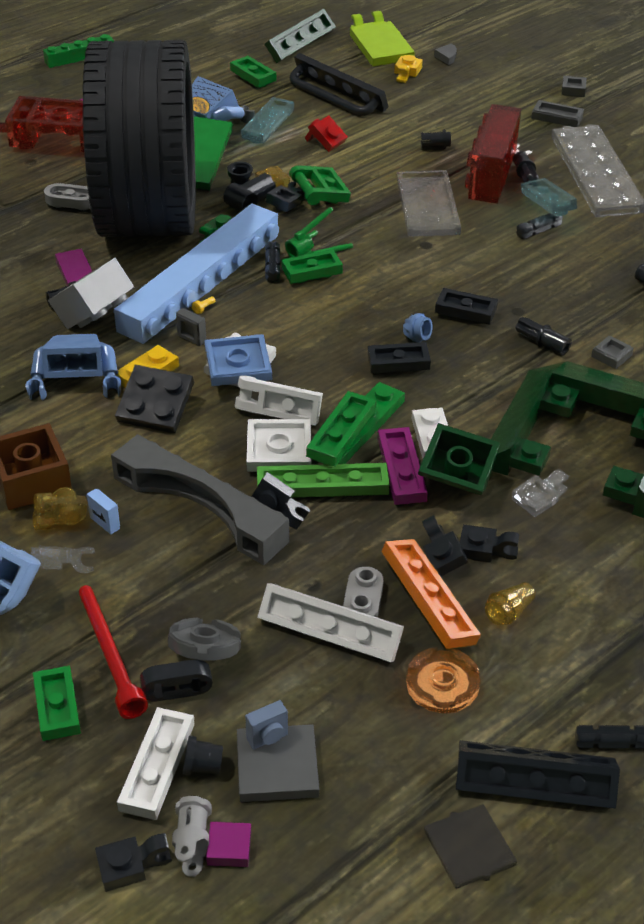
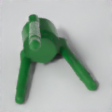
(302, 242)

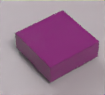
(229, 844)

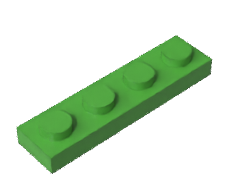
(331, 480)

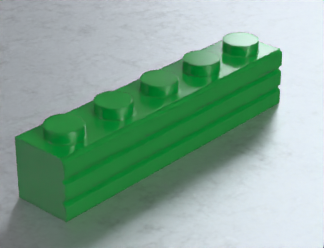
(70, 52)

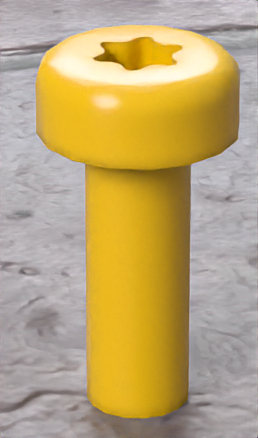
(198, 306)

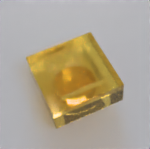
(277, 174)

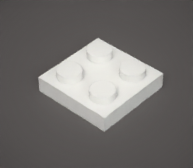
(277, 442)

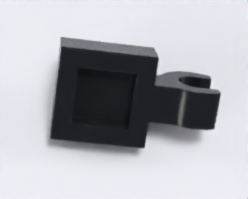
(278, 497)
(483, 543)
(444, 550)
(125, 861)

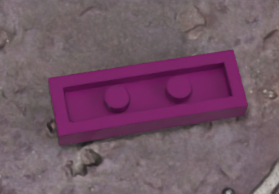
(402, 466)

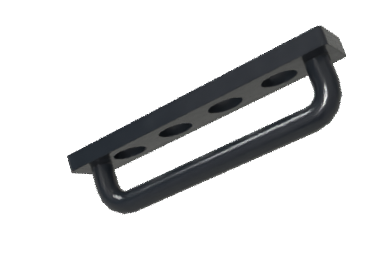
(339, 81)

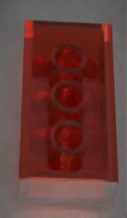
(493, 153)

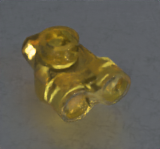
(58, 508)

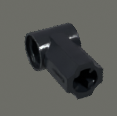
(248, 193)

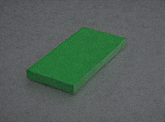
(210, 143)

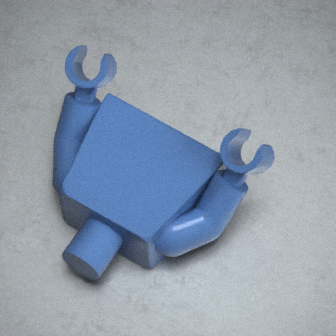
(73, 357)

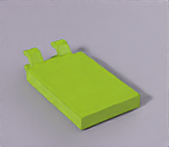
(379, 40)

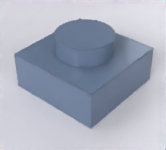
(266, 725)

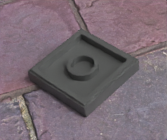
(279, 769)

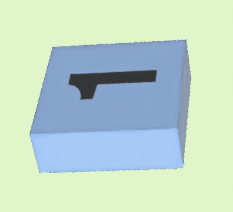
(103, 511)

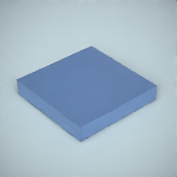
(237, 357)

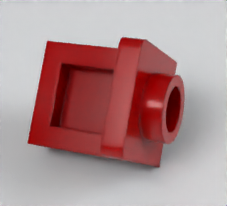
(326, 132)

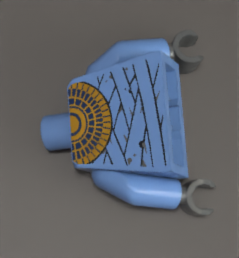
(217, 102)

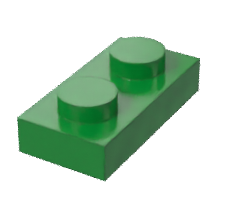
(253, 71)
(312, 266)
(56, 703)

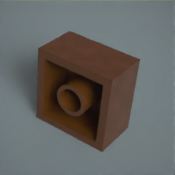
(31, 465)

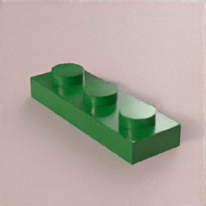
(341, 428)

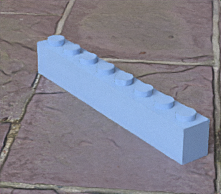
(195, 273)

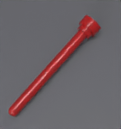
(129, 698)

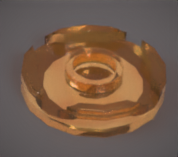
(443, 680)

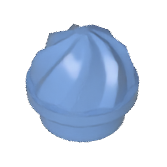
(418, 327)

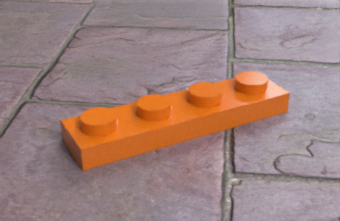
(431, 594)

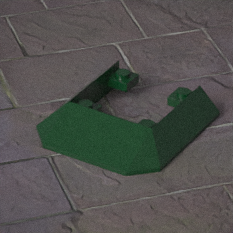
(557, 390)

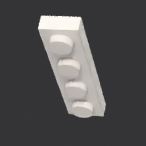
(331, 622)

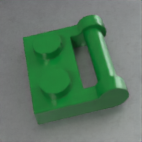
(327, 183)

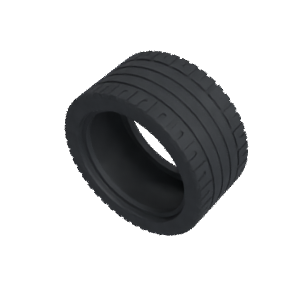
(139, 138)

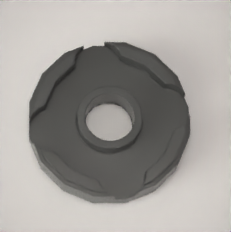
(204, 641)

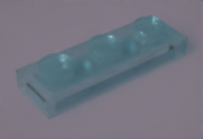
(267, 120)
(549, 196)

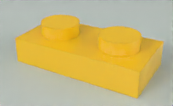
(155, 358)

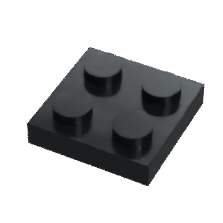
(154, 398)

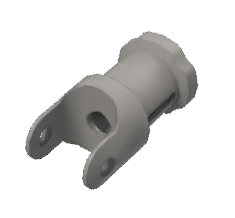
(191, 836)

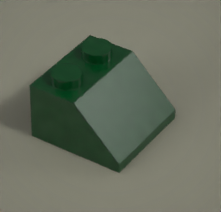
(459, 459)

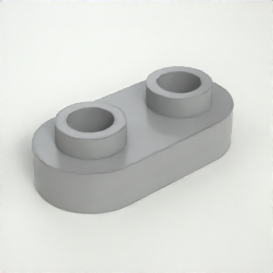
(67, 196)
(364, 591)

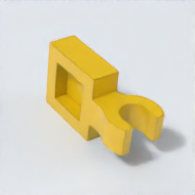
(407, 66)

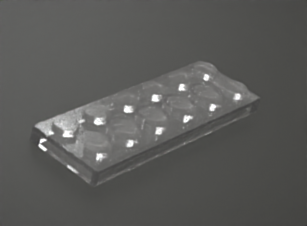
(598, 171)

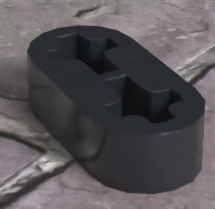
(176, 680)

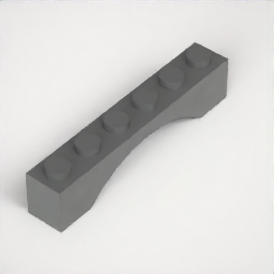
(150, 468)

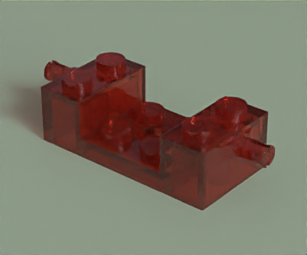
(42, 115)

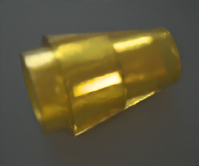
(507, 604)

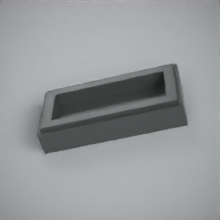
(557, 113)

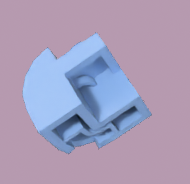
(16, 575)

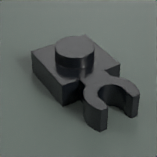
(285, 198)

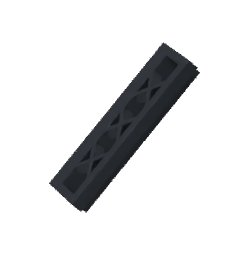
(537, 774)

